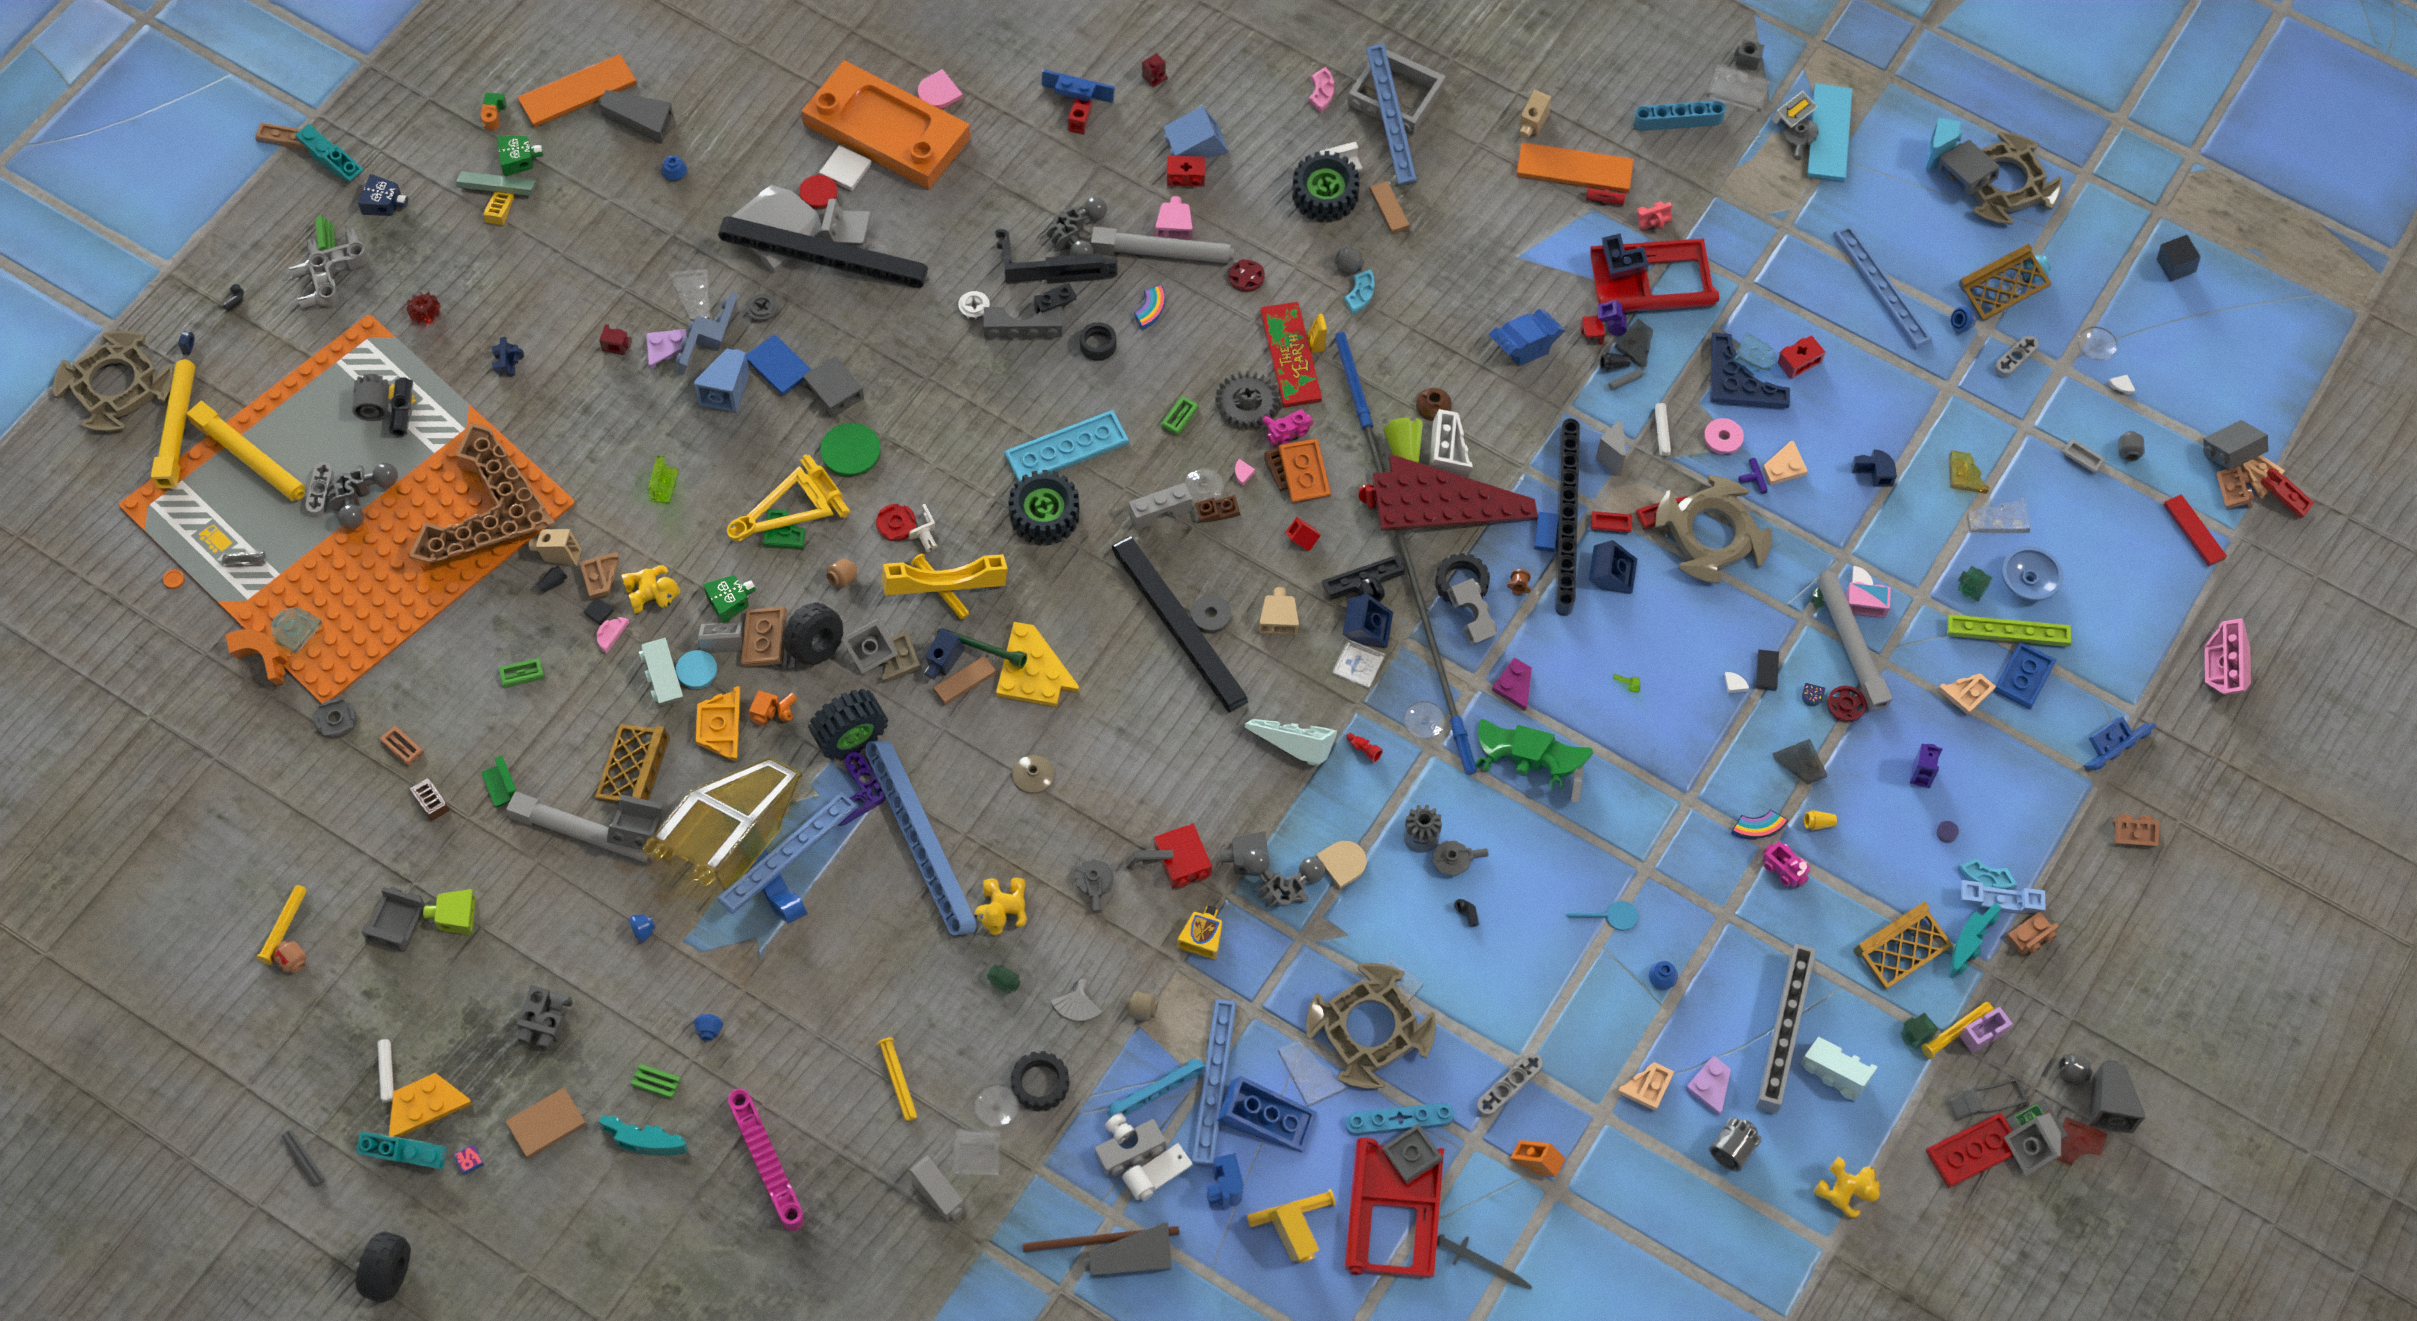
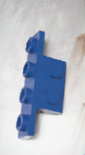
(1077, 87)
(2113, 739)

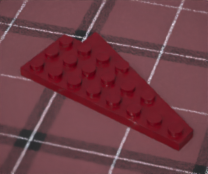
(1430, 498)

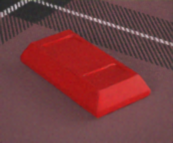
(1611, 522)

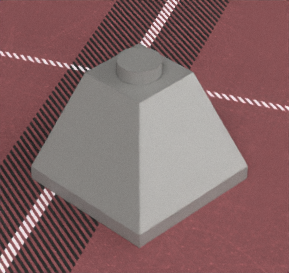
(2035, 1143)

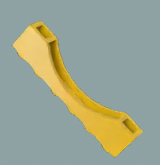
(982, 573)

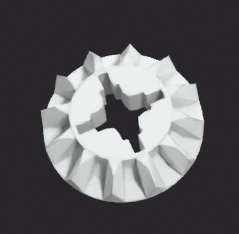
(966, 301)

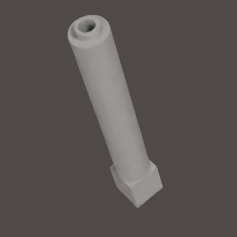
(1108, 242)
(1873, 687)
(530, 812)

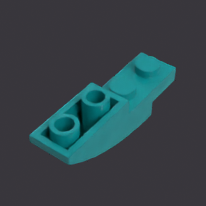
(327, 154)
(1970, 939)
(649, 1141)
(401, 1149)

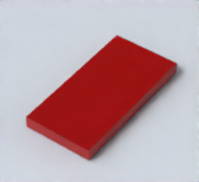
(1971, 1151)

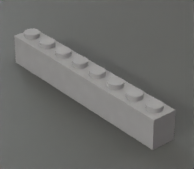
(1785, 1029)

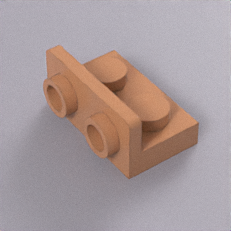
(2234, 487)
(2136, 831)
(2032, 933)

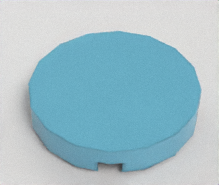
(696, 669)

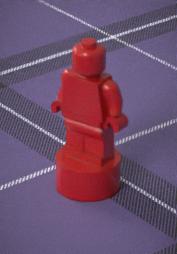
(1372, 752)

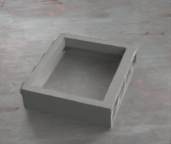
(1407, 69)

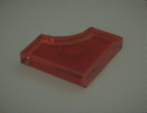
(2080, 1141)

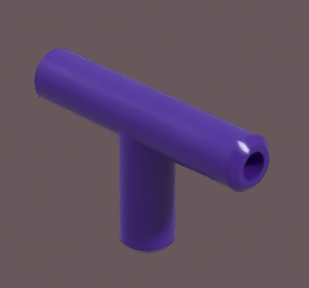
(1756, 475)

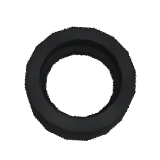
(1097, 353)

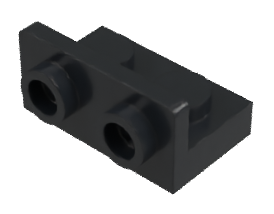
(1054, 298)

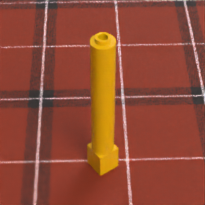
(211, 424)
(165, 466)

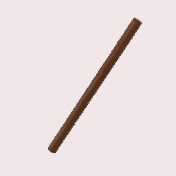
(1085, 1240)

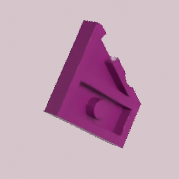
(1514, 683)

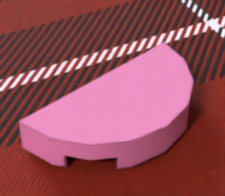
(610, 632)

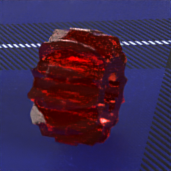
(423, 308)

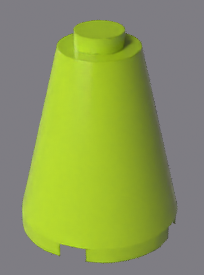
(1404, 437)

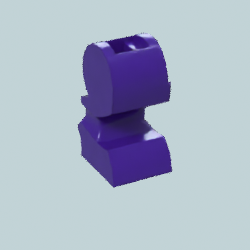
(1613, 314)

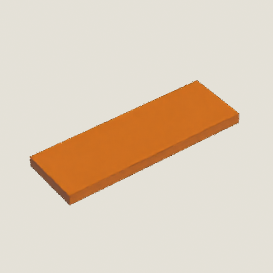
(576, 90)
(1575, 167)

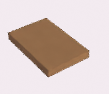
(763, 636)
(545, 1123)

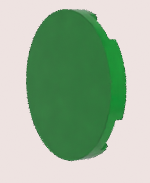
(850, 449)

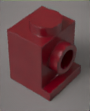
(1154, 70)
(614, 340)

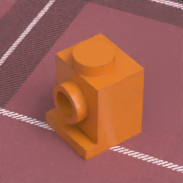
(763, 708)

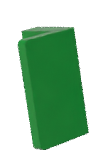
(499, 783)

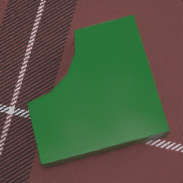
(784, 537)

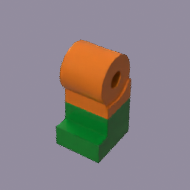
(491, 108)

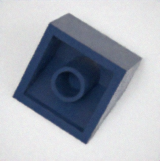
(1613, 568)
(1367, 621)

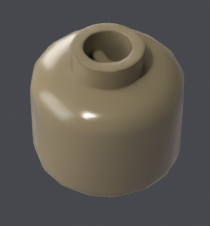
(1141, 1006)

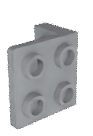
(845, 226)

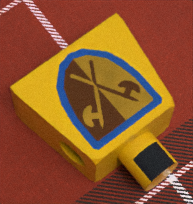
(1202, 934)

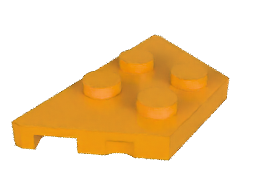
(719, 724)
(423, 1104)

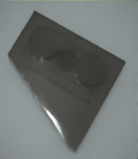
(1636, 343)
(1802, 761)

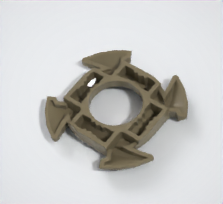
(1996, 202)
(103, 408)
(1721, 500)
(1362, 1059)

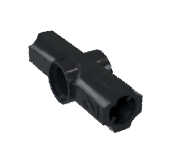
(400, 416)

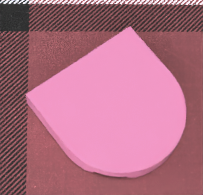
(939, 90)

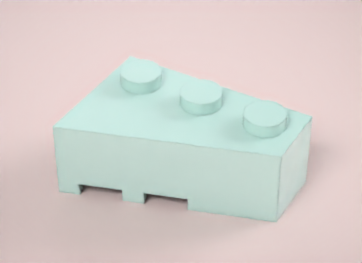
(661, 672)
(1838, 1069)

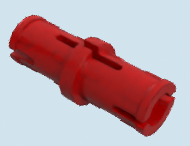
(1618, 197)

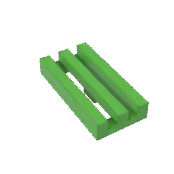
(325, 233)
(1172, 427)
(521, 676)
(638, 1075)

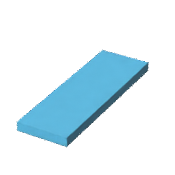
(1830, 150)
(1068, 446)

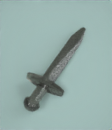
(1462, 1251)

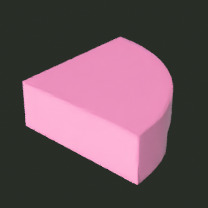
(1243, 472)

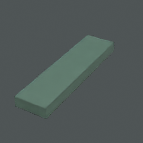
(496, 183)

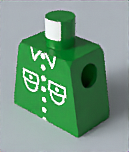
(517, 154)
(728, 596)

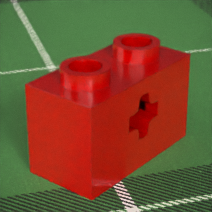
(1186, 171)
(1801, 356)

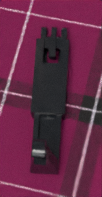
(1056, 268)

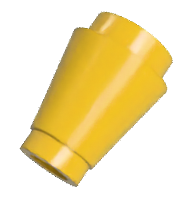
(1819, 820)

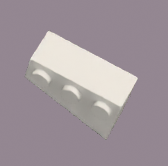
(1448, 446)

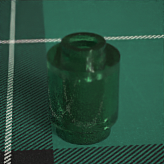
(1003, 978)

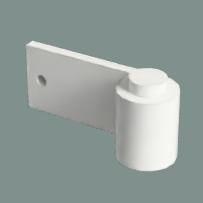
(1156, 1173)

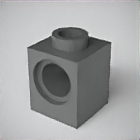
(1749, 54)

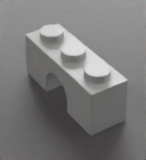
(1146, 509)
(1469, 595)
(1115, 1159)

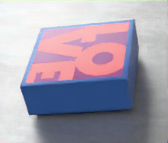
(468, 1159)

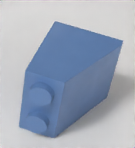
(1195, 135)
(723, 381)

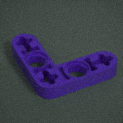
(866, 793)

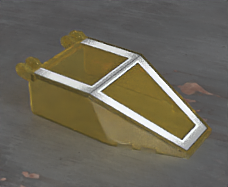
(728, 821)

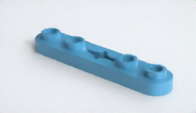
(1172, 1080)
(1377, 1120)

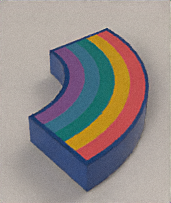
(1152, 308)

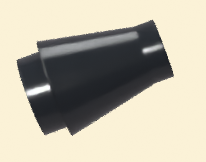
(1614, 361)
(552, 579)

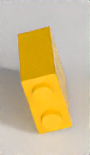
(1294, 1232)

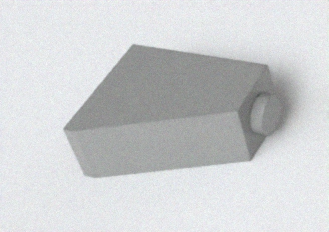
(936, 1189)

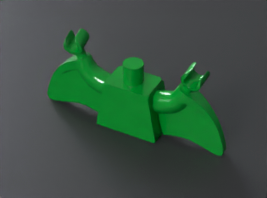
(1530, 750)

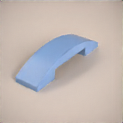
(2011, 901)

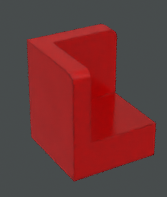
(1593, 328)
(1303, 533)

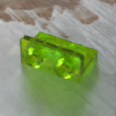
(662, 481)

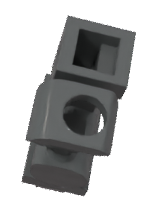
(538, 1022)

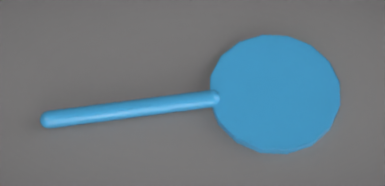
(1619, 915)

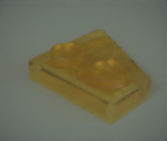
(1964, 473)

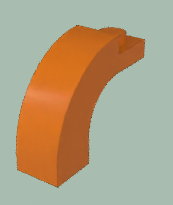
(249, 642)

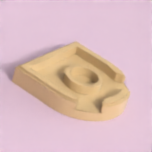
(1343, 862)

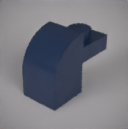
(1879, 465)

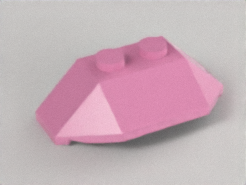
(2228, 658)

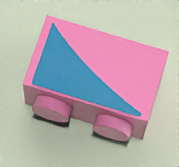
(1868, 599)

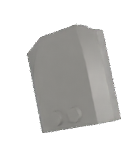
(781, 210)

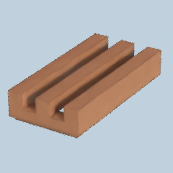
(412, 756)

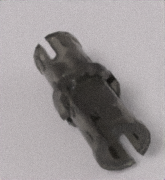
(243, 558)

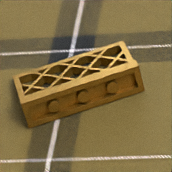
(1998, 267)
(650, 764)
(1897, 928)

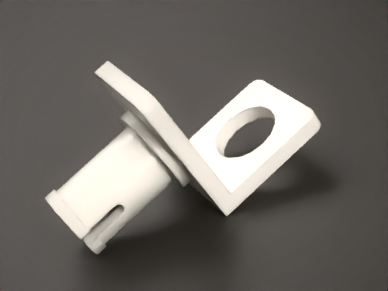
(923, 531)

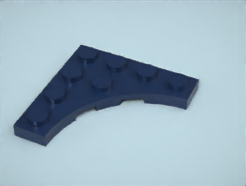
(1735, 383)

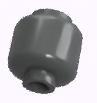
(1349, 260)
(2131, 446)
(2074, 1069)

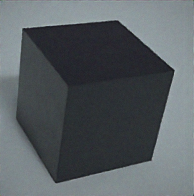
(2178, 258)

